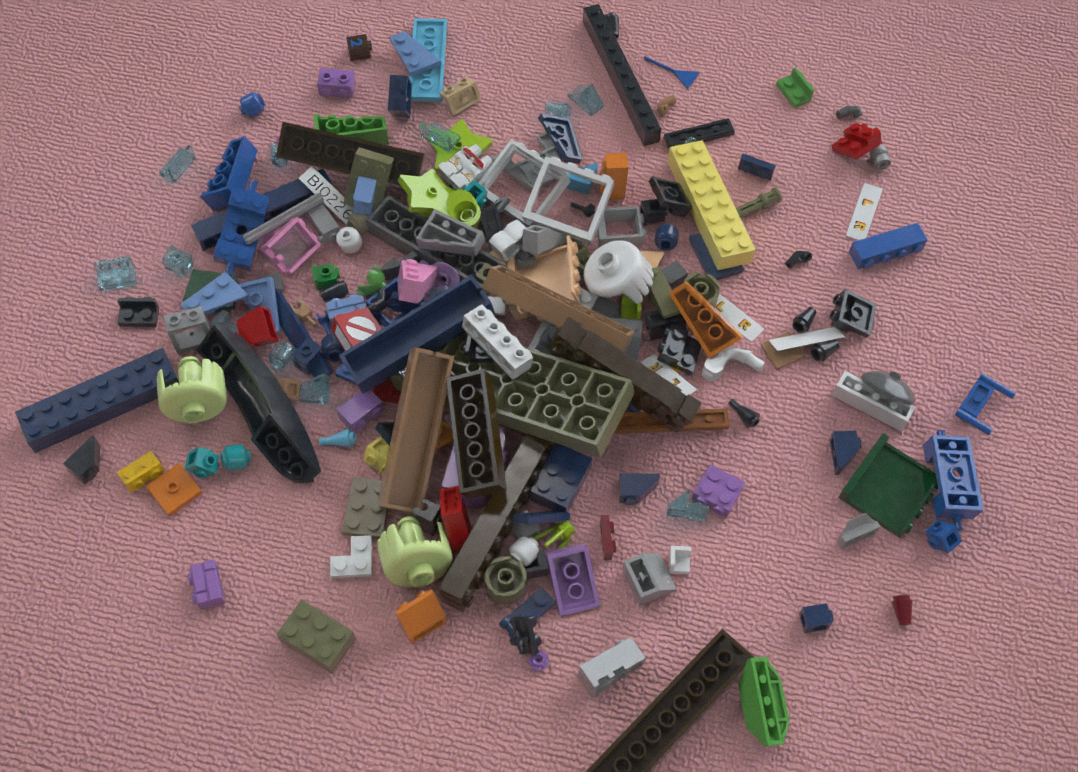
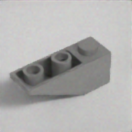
(541, 239)

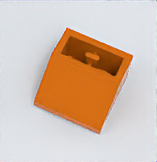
(420, 616)

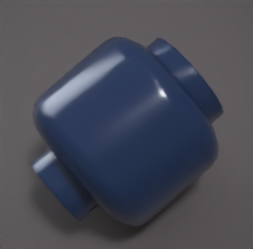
(666, 237)
(331, 348)

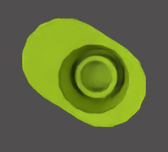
(463, 207)

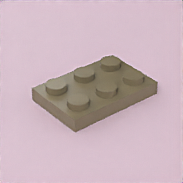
(362, 513)

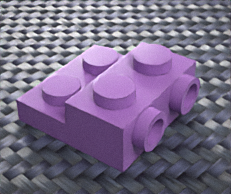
(718, 490)

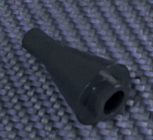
(748, 417)

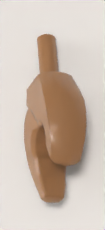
(304, 312)

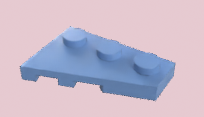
(413, 54)

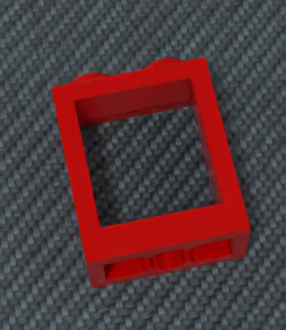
(454, 517)

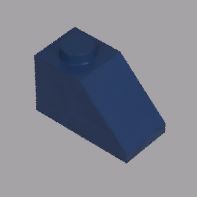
(843, 448)
(636, 486)

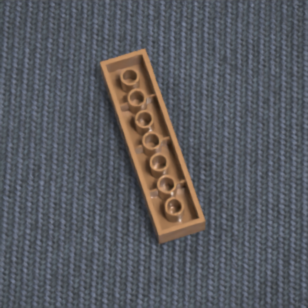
(552, 306)

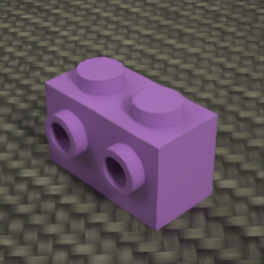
(336, 83)

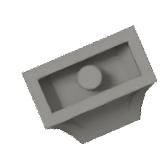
(857, 530)

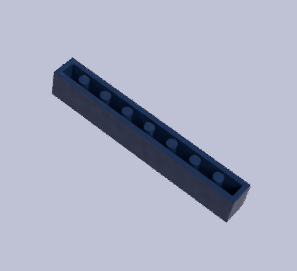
(280, 200)

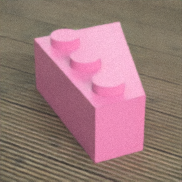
(415, 280)

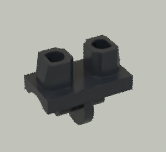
(524, 636)

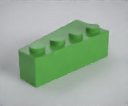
(365, 128)

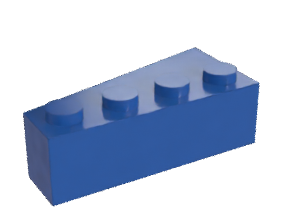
(230, 173)

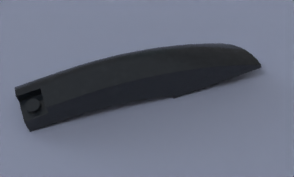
(263, 403)

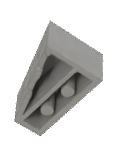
(449, 235)

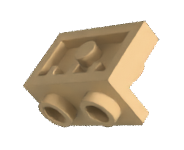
(461, 95)

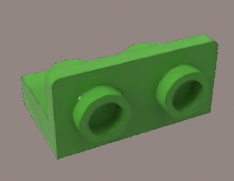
(796, 88)

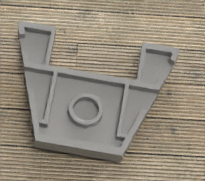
(526, 172)

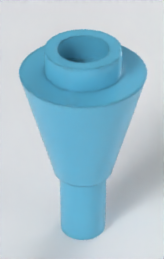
(344, 438)

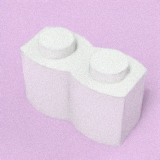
(509, 241)

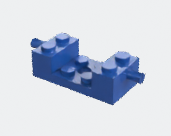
(247, 210)
(957, 496)

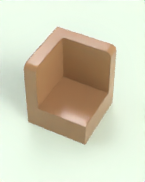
(290, 387)

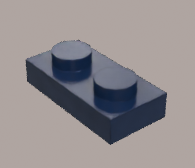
(756, 167)

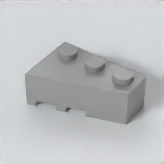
(610, 666)

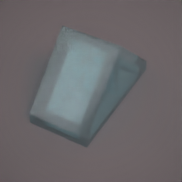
(586, 98)

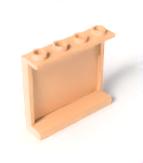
(554, 270)

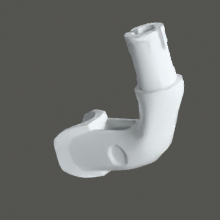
(714, 366)

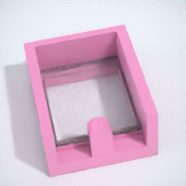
(290, 246)

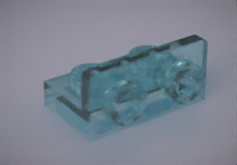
(115, 273)

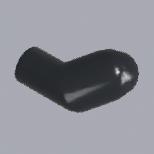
(798, 257)

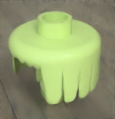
(199, 392)
(411, 559)

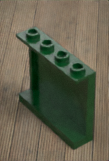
(890, 487)

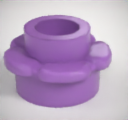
(538, 666)

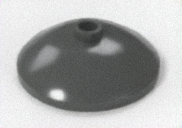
(889, 385)

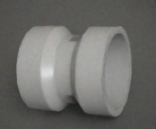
(880, 157)

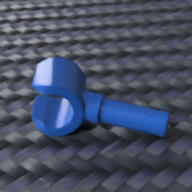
(324, 321)

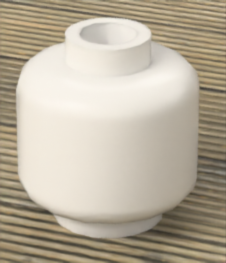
(349, 240)
(524, 550)

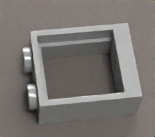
(622, 214)
(189, 339)

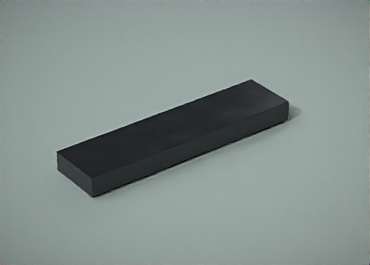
(704, 132)

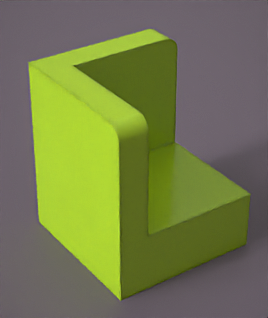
(629, 309)

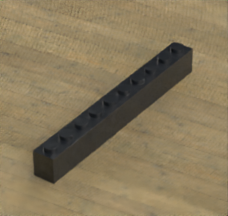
(621, 75)

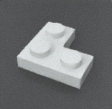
(357, 564)

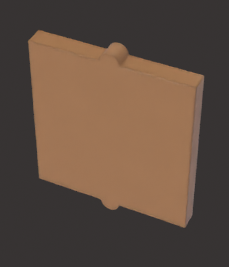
(782, 357)

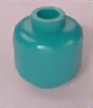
(235, 457)

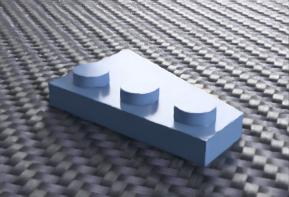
(216, 294)
(262, 294)

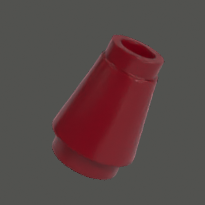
(903, 609)

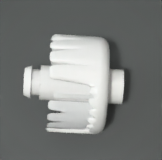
(618, 270)

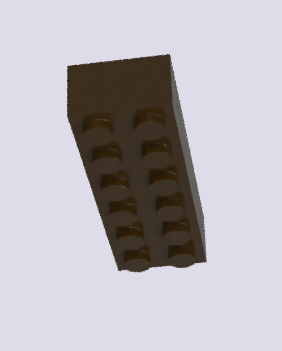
(476, 434)

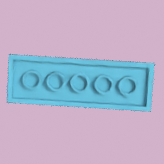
(431, 35)

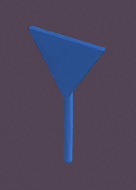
(685, 77)

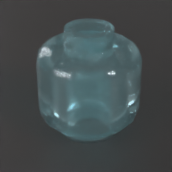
(280, 356)

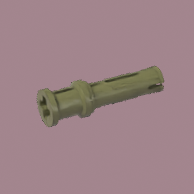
(762, 201)

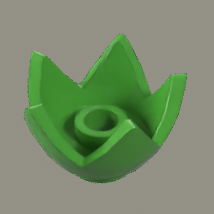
(375, 281)

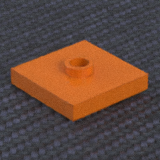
(174, 489)

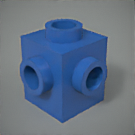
(943, 536)

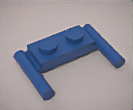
(977, 399)

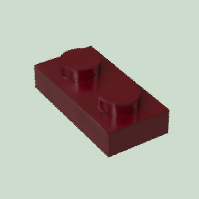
(608, 544)

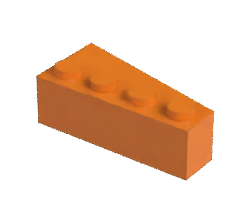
(704, 320)

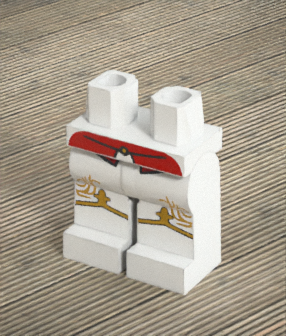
(465, 167)

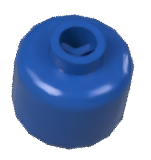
(252, 104)

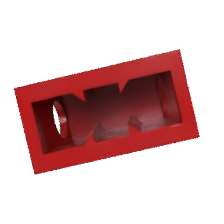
(257, 327)

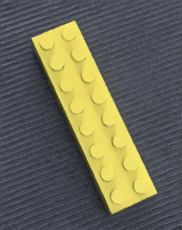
(711, 205)

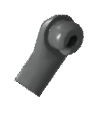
(856, 110)

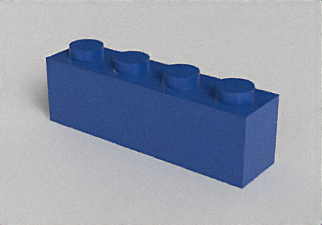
(888, 246)

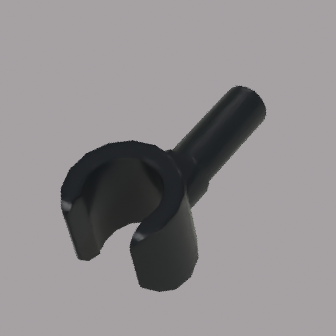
(588, 210)

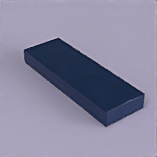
(541, 517)

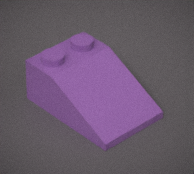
(572, 579)

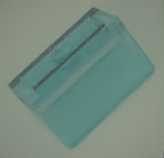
(439, 135)
(178, 164)

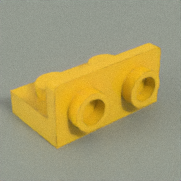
(141, 471)

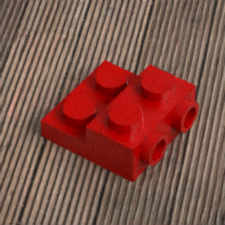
(858, 141)

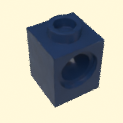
(816, 618)

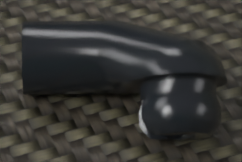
(380, 303)

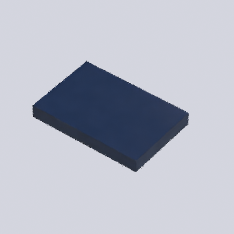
(707, 262)

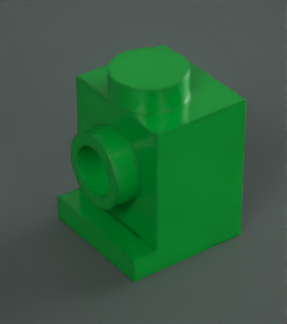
(325, 275)

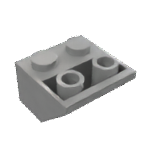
(648, 577)

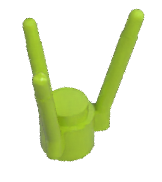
(561, 532)

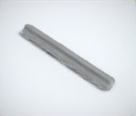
(283, 218)

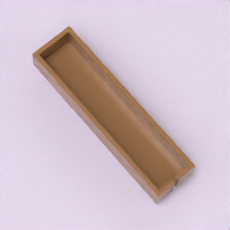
(415, 430)

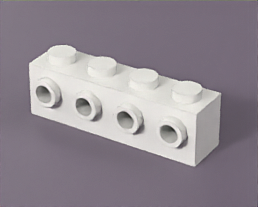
(497, 341)
(864, 398)

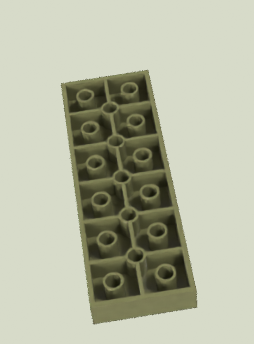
(552, 398)

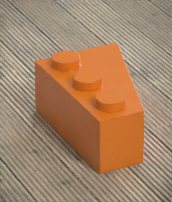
(616, 167)

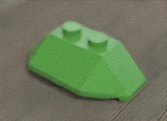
(763, 702)

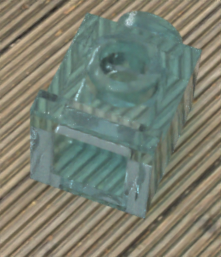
(177, 261)

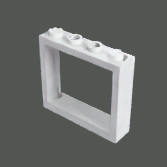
(534, 158)
(571, 168)

